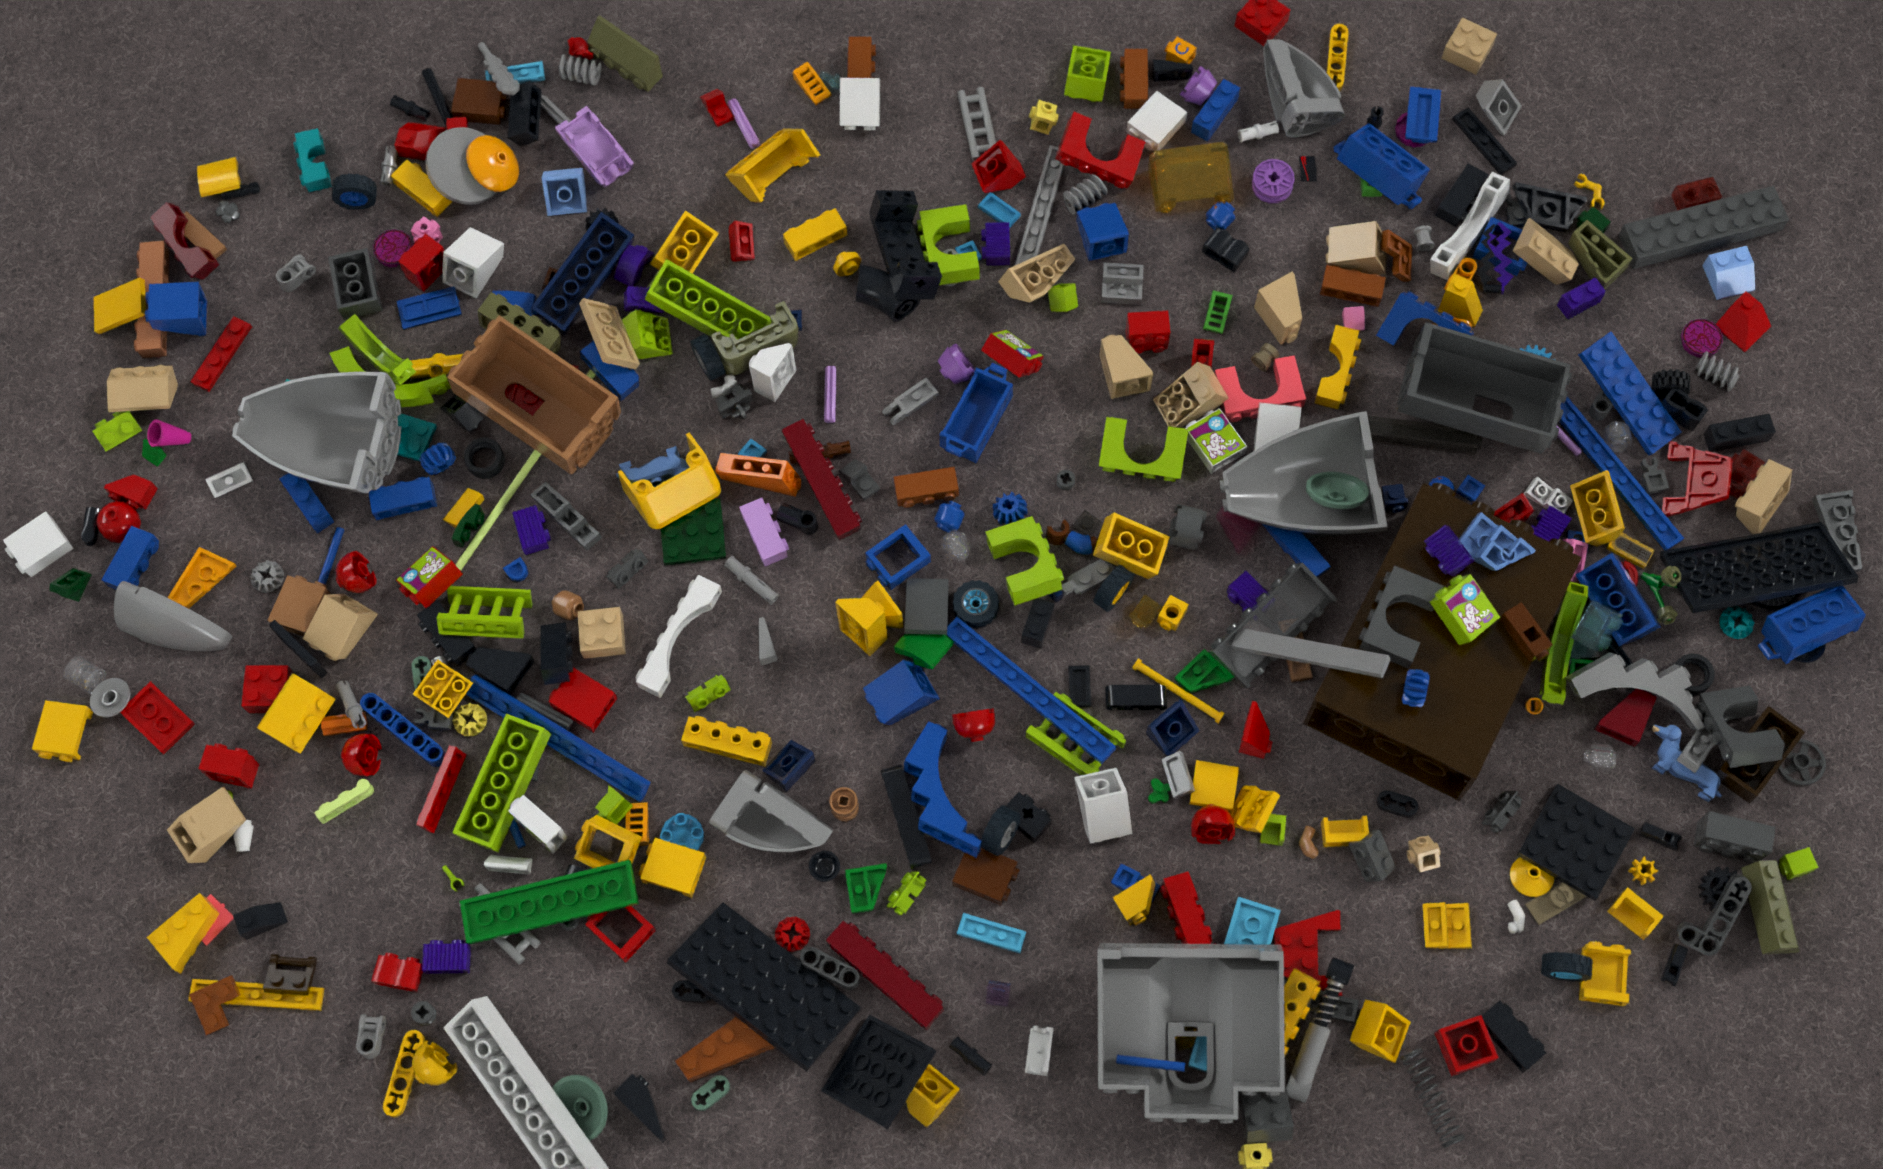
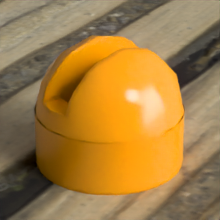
(1538, 705)

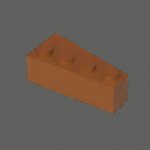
(721, 1050)

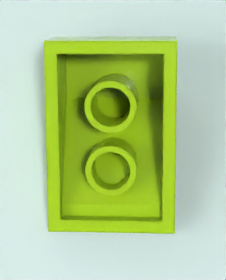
(1087, 73)

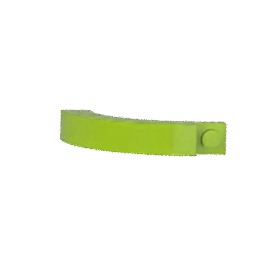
(376, 351)
(408, 394)
(1557, 662)

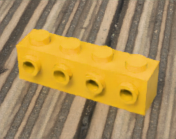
(727, 741)
(1297, 994)

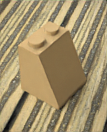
(1357, 248)
(1280, 308)
(1123, 368)
(338, 625)

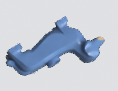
(657, 469)
(1668, 754)

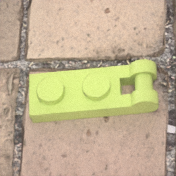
(344, 801)

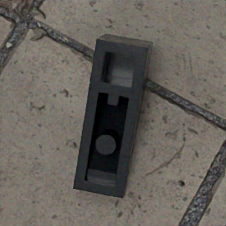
(639, 1101)

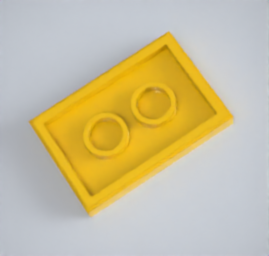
(119, 305)

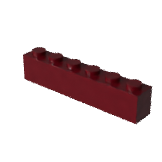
(821, 479)
(884, 975)

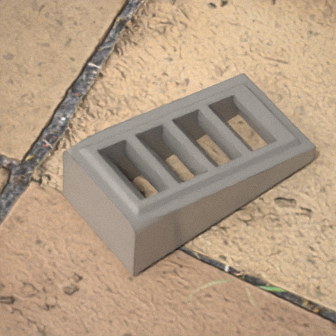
(766, 648)

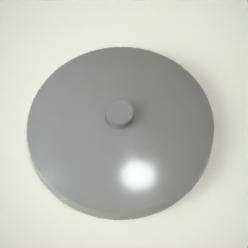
(449, 168)

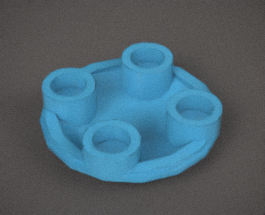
(683, 830)

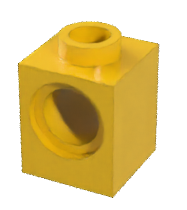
(1172, 605)

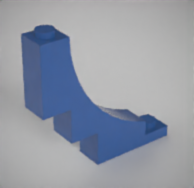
(939, 816)

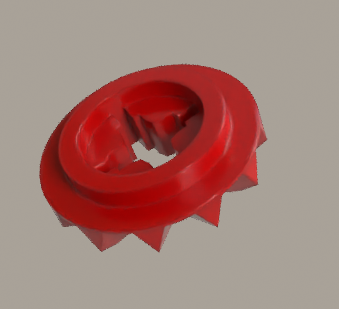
(798, 942)

